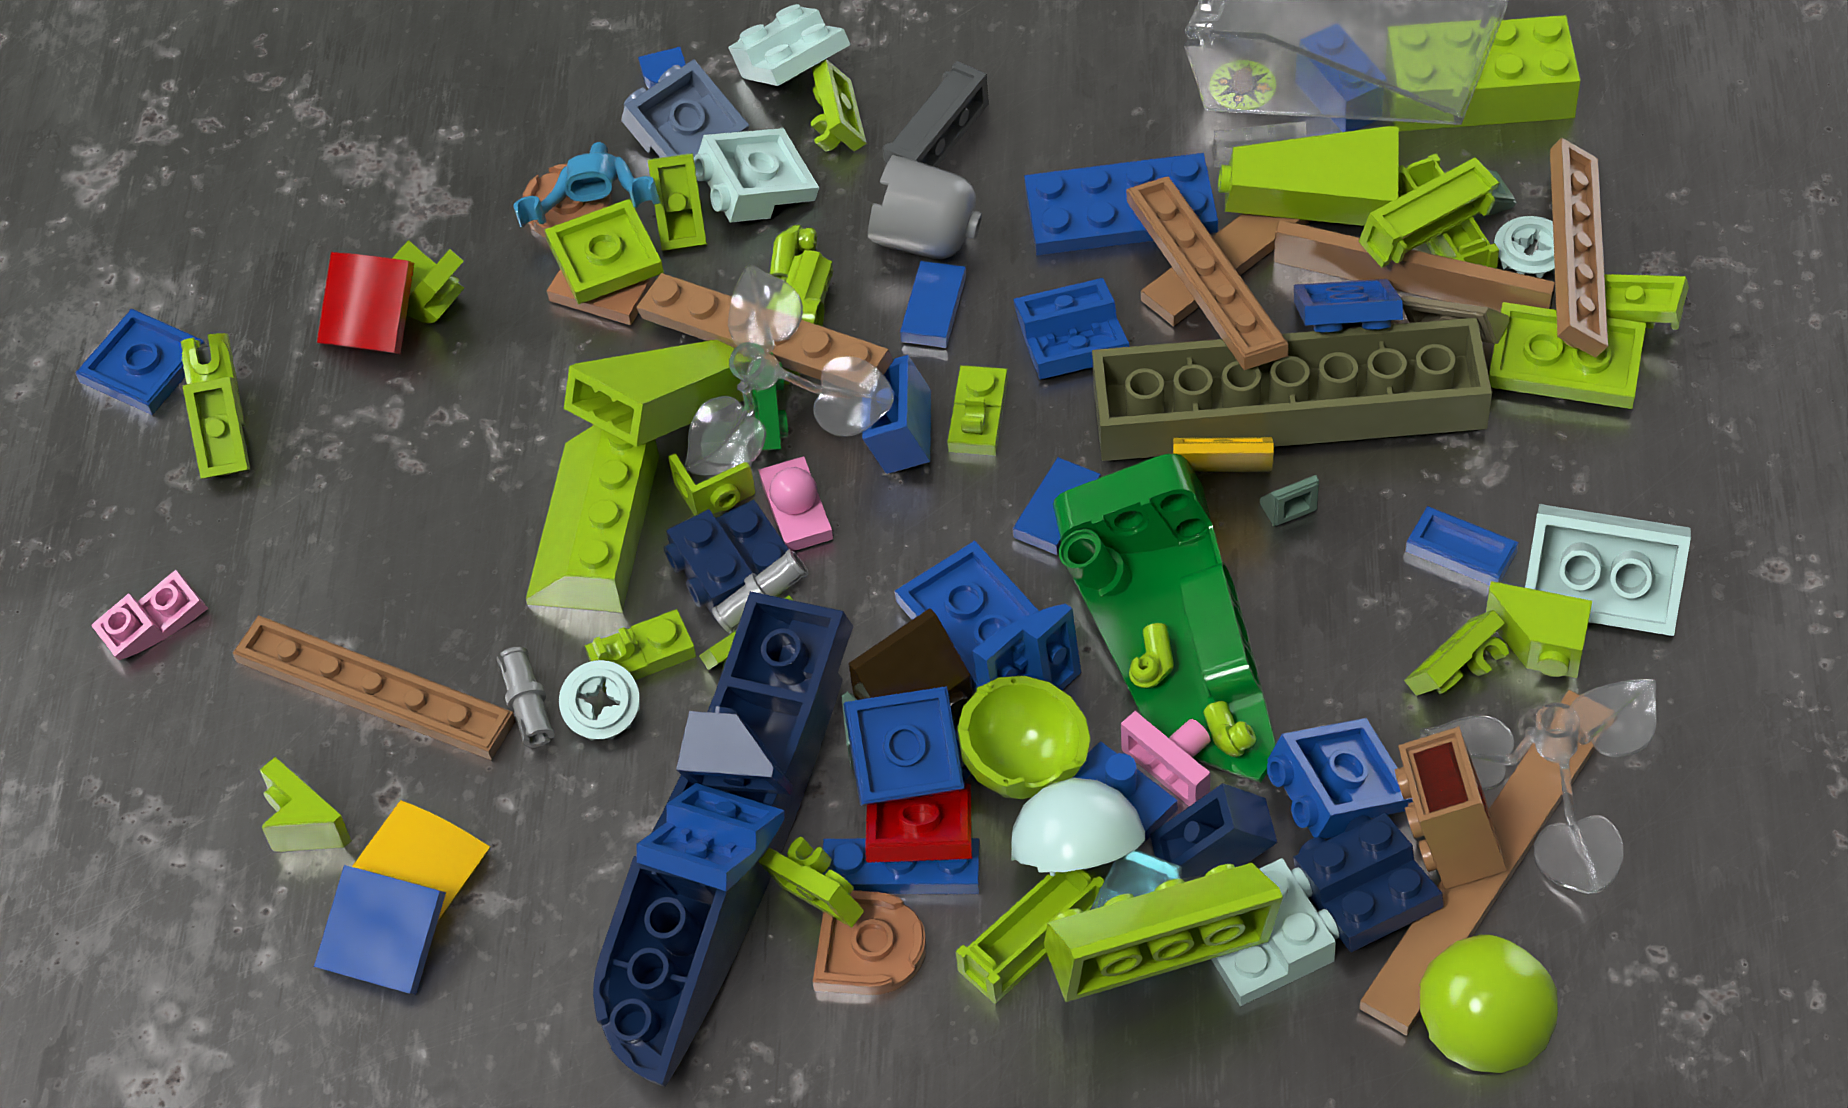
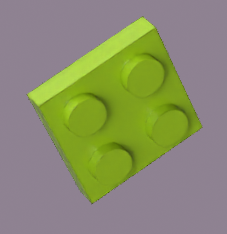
(604, 251)

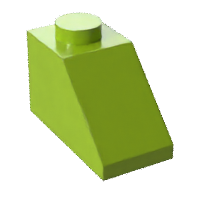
(1542, 627)

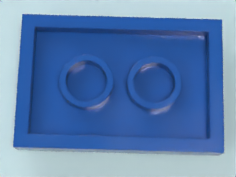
(1336, 303)
(969, 599)

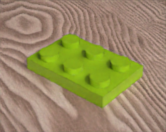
(1540, 363)

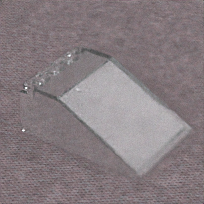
(1342, 56)

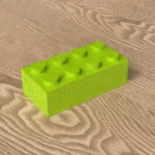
(1525, 76)

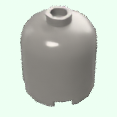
(924, 210)

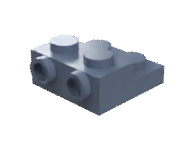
(680, 111)

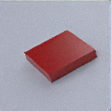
(920, 828)

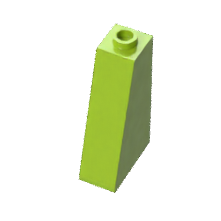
(1315, 176)
(650, 390)

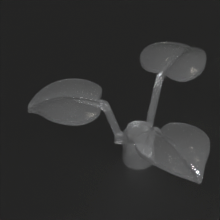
(765, 312)
(1618, 722)

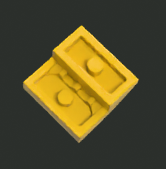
(1226, 454)
(423, 851)

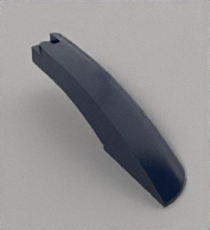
(679, 936)

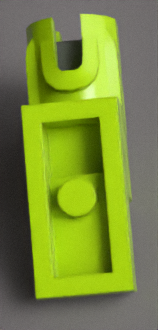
(214, 406)

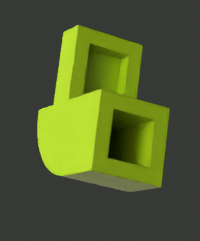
(432, 284)

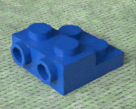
(1335, 776)

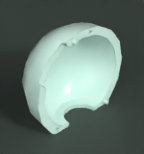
(1075, 827)

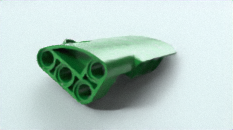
(1151, 556)

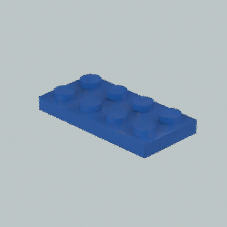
(1091, 207)

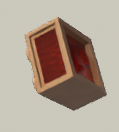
(1448, 809)

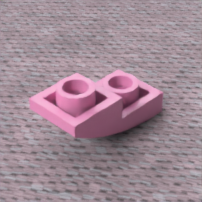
(140, 624)

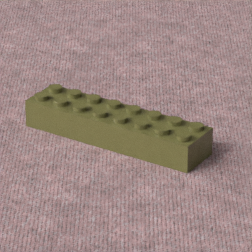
(1324, 391)

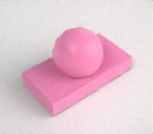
(795, 504)

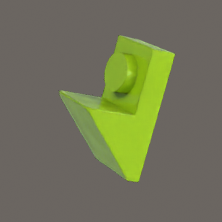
(680, 205)
(302, 816)

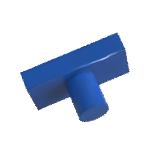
(1121, 773)

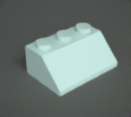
(1620, 563)

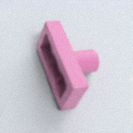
(1169, 758)

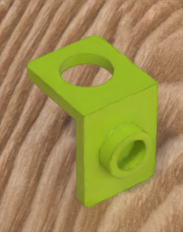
(715, 493)

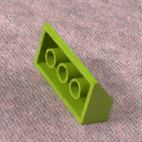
(593, 523)
(1161, 929)

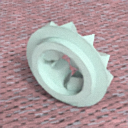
(1517, 236)
(587, 682)

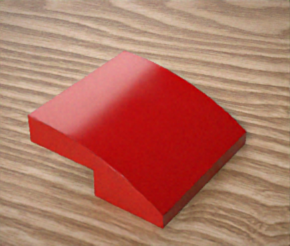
(365, 302)

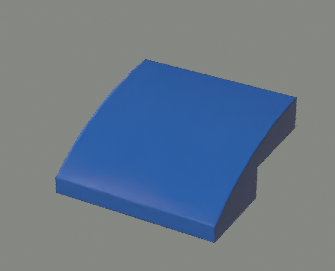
(1067, 325)
(1034, 647)
(710, 836)

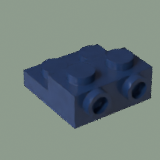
(722, 551)
(1368, 880)

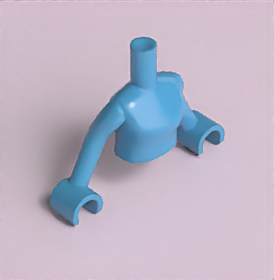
(588, 179)

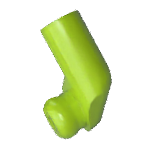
(788, 245)
(1158, 659)
(1227, 735)

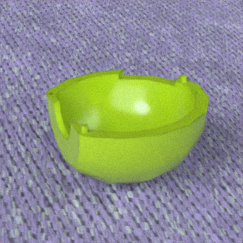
(1022, 736)
(1488, 1004)

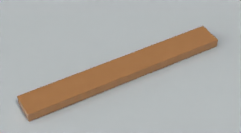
(1518, 818)

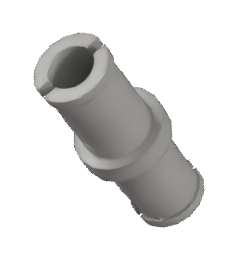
(771, 581)
(525, 697)

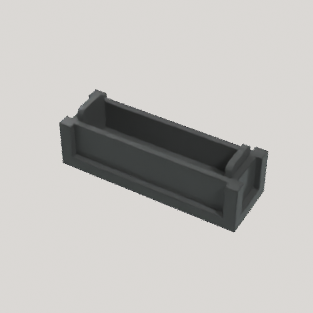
(942, 117)

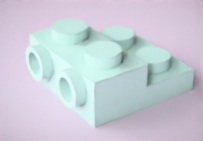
(786, 45)
(753, 173)
(1297, 946)

